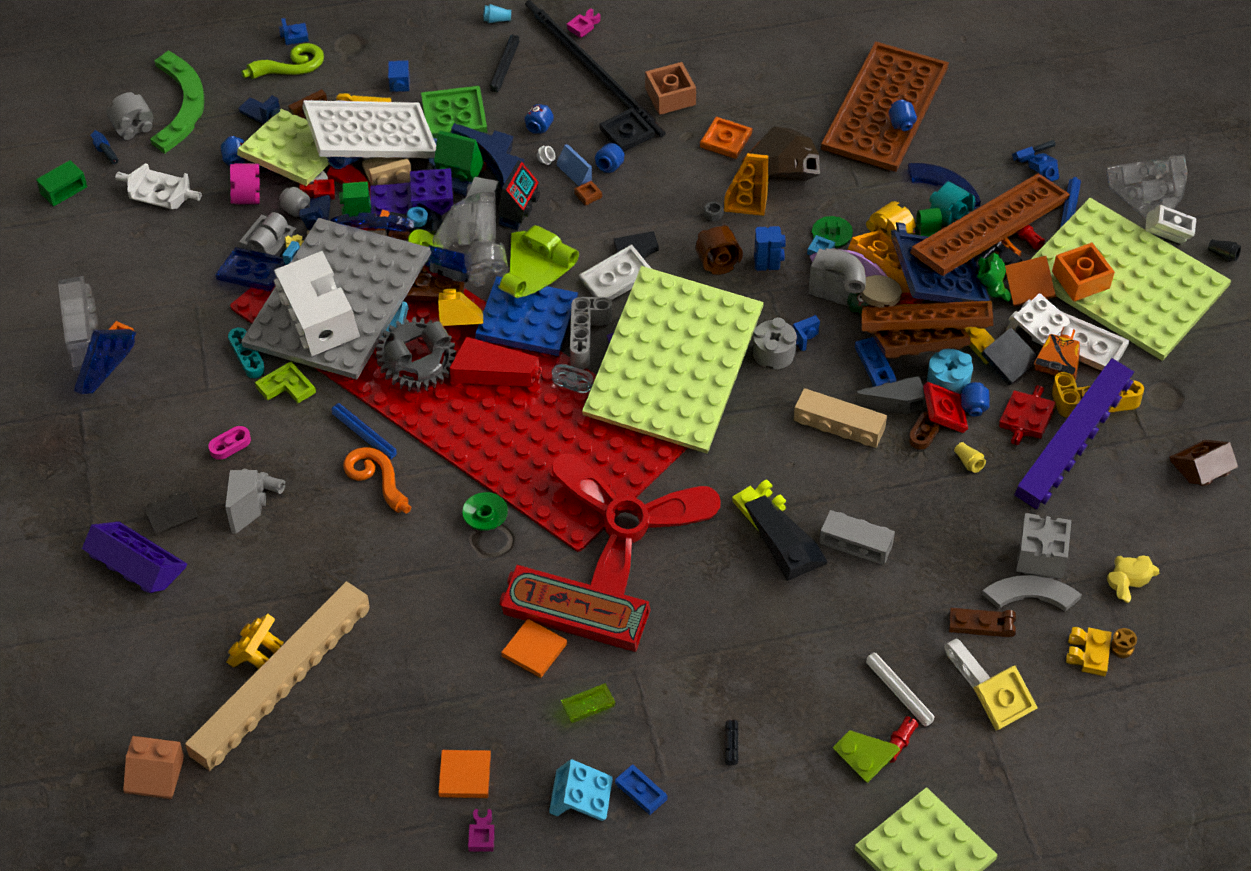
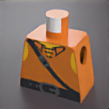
(1059, 354)

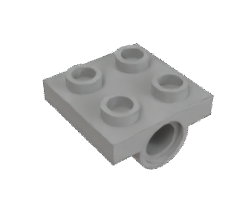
(268, 235)

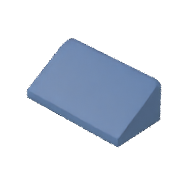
(574, 166)

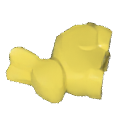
(1131, 572)

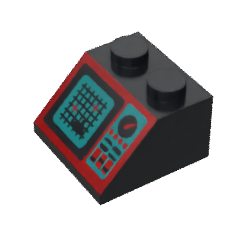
(519, 194)

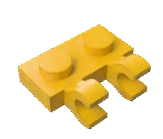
(1096, 650)

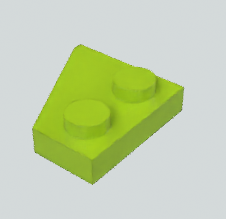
(865, 753)

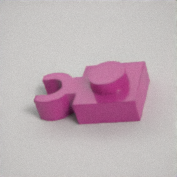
(583, 24)

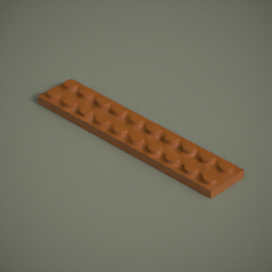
(989, 224)

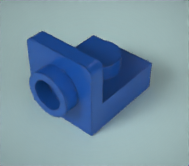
(293, 33)
(806, 330)

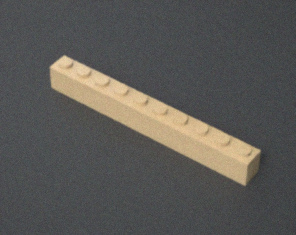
(277, 676)

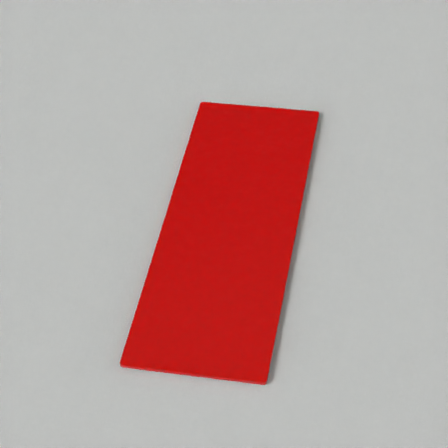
(507, 432)

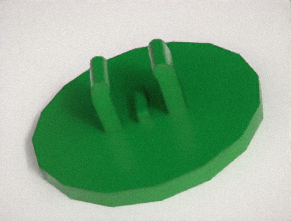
(833, 229)

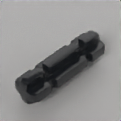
(731, 742)

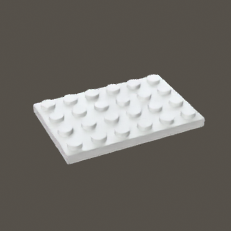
(369, 129)

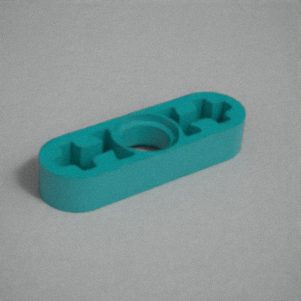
(246, 360)

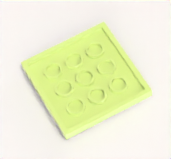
(286, 148)
(925, 838)

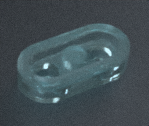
(575, 378)

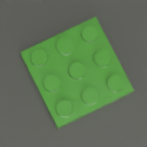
(453, 106)

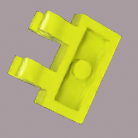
(750, 494)

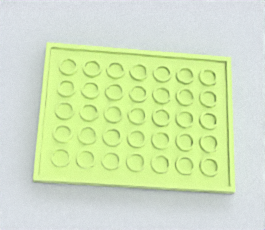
(1154, 287)
(673, 359)

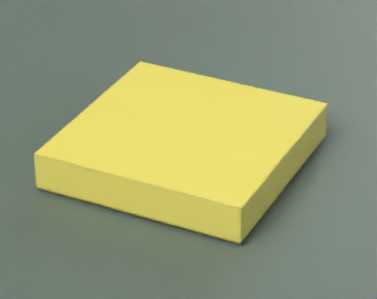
(1005, 697)

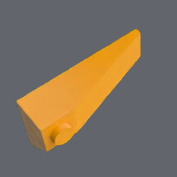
(749, 187)

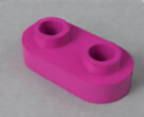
(228, 442)

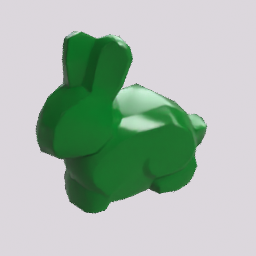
(992, 274)

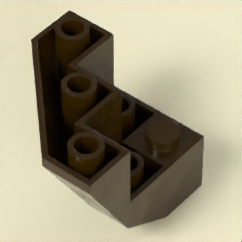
(789, 154)

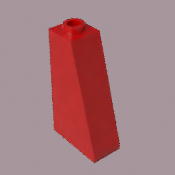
(493, 365)

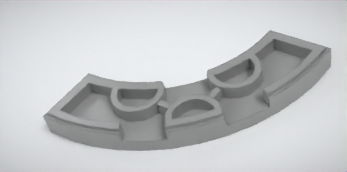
(1039, 587)

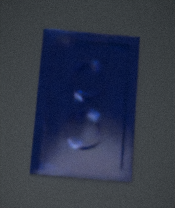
(250, 269)

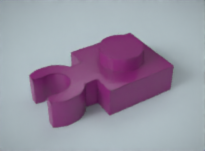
(481, 833)

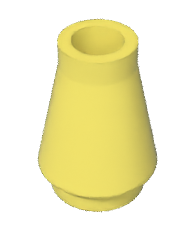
(971, 458)

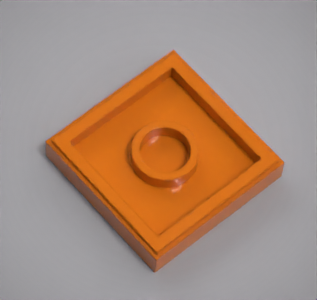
(726, 137)
(1029, 279)
(534, 648)
(465, 773)

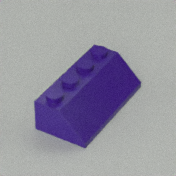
(133, 556)

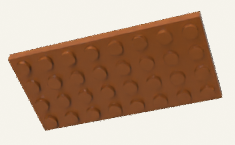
(863, 123)

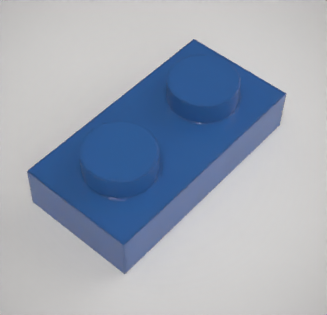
(641, 789)

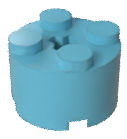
(950, 369)

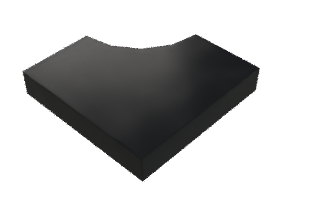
(644, 243)

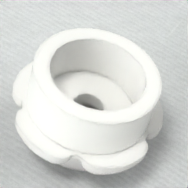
(546, 155)

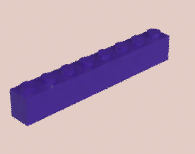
(1074, 433)

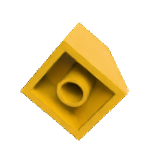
(458, 309)

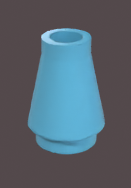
(496, 14)

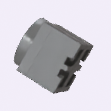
(1043, 546)

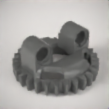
(395, 356)

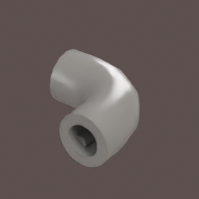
(850, 267)

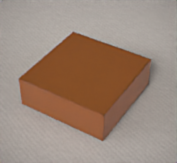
(588, 193)

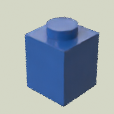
(398, 76)

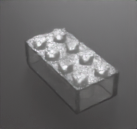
(77, 317)

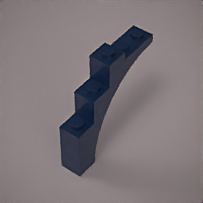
(496, 154)

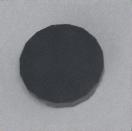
(449, 272)

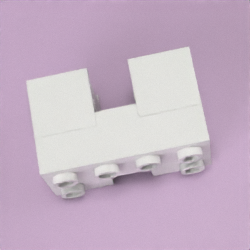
(316, 304)

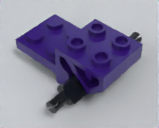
(427, 189)

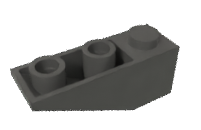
(896, 397)

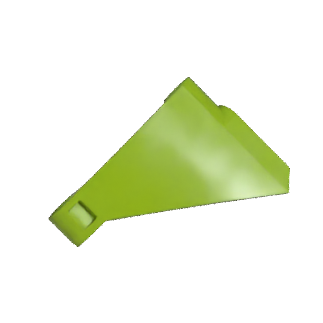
(536, 261)

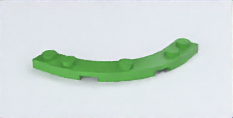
(192, 102)

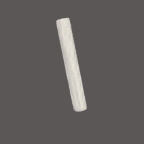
(900, 689)

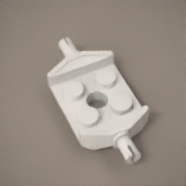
(145, 182)

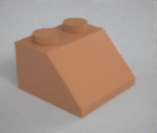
(152, 767)

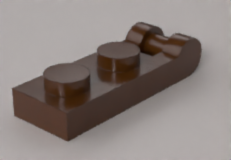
(982, 622)

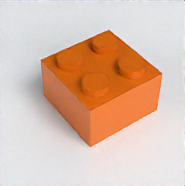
(1083, 271)

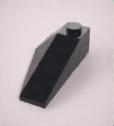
(788, 543)

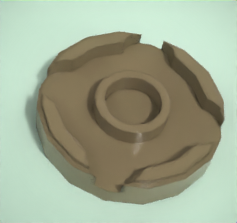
(881, 291)

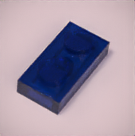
(447, 258)

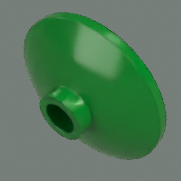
(485, 504)

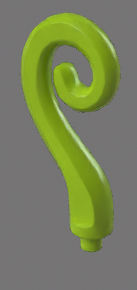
(302, 66)

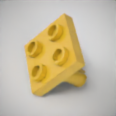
(251, 638)

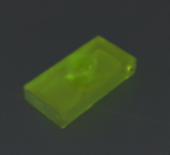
(588, 703)

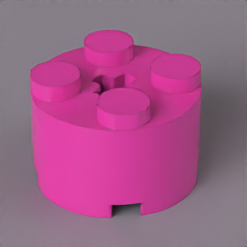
(244, 183)

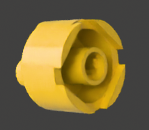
(887, 217)

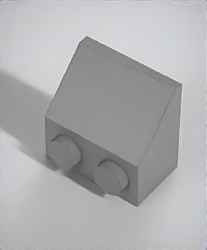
(244, 498)

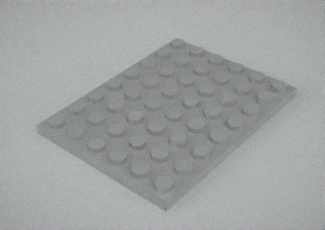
(375, 279)

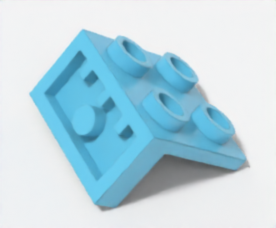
(581, 789)

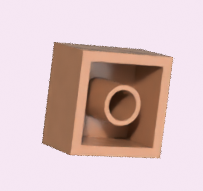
(670, 88)

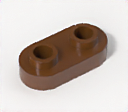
(923, 432)

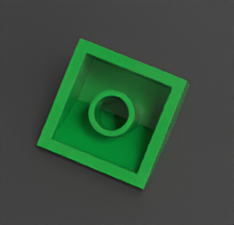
(459, 154)

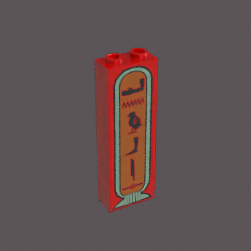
(575, 607)

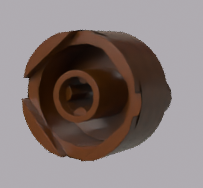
(718, 250)

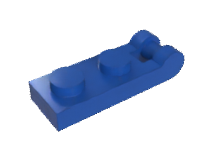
(874, 362)

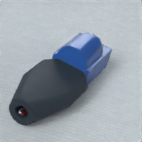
(103, 145)
(1028, 153)

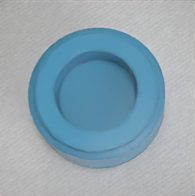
(418, 215)

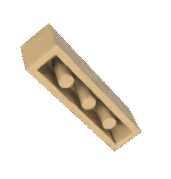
(840, 418)

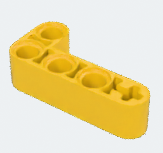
(1068, 395)

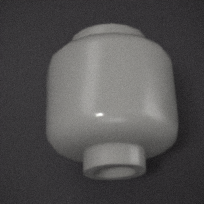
(293, 200)

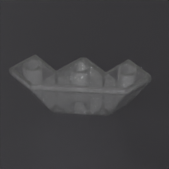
(1149, 183)
(468, 221)

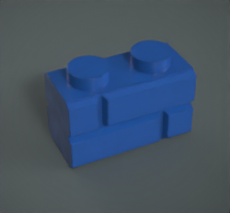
(768, 248)

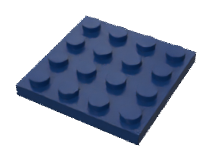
(527, 322)

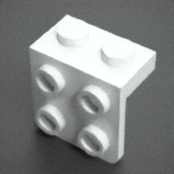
(1038, 319)

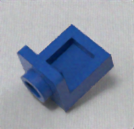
(1045, 166)

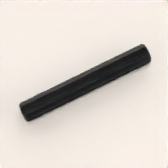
(504, 63)

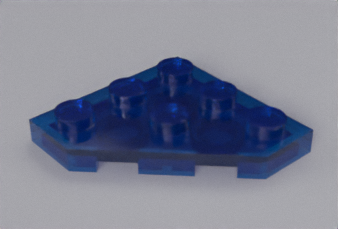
(103, 355)

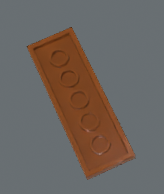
(927, 316)

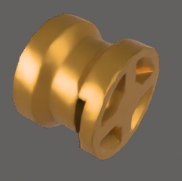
(1123, 643)

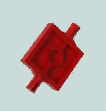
(1027, 414)

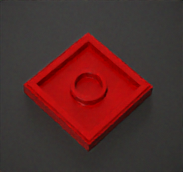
(945, 407)

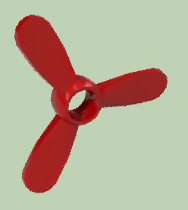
(673, 509)

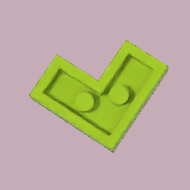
(286, 378)

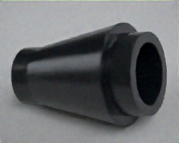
(1225, 249)

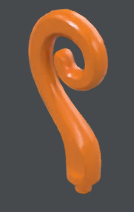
(392, 496)

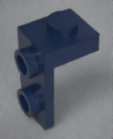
(260, 111)
(318, 208)

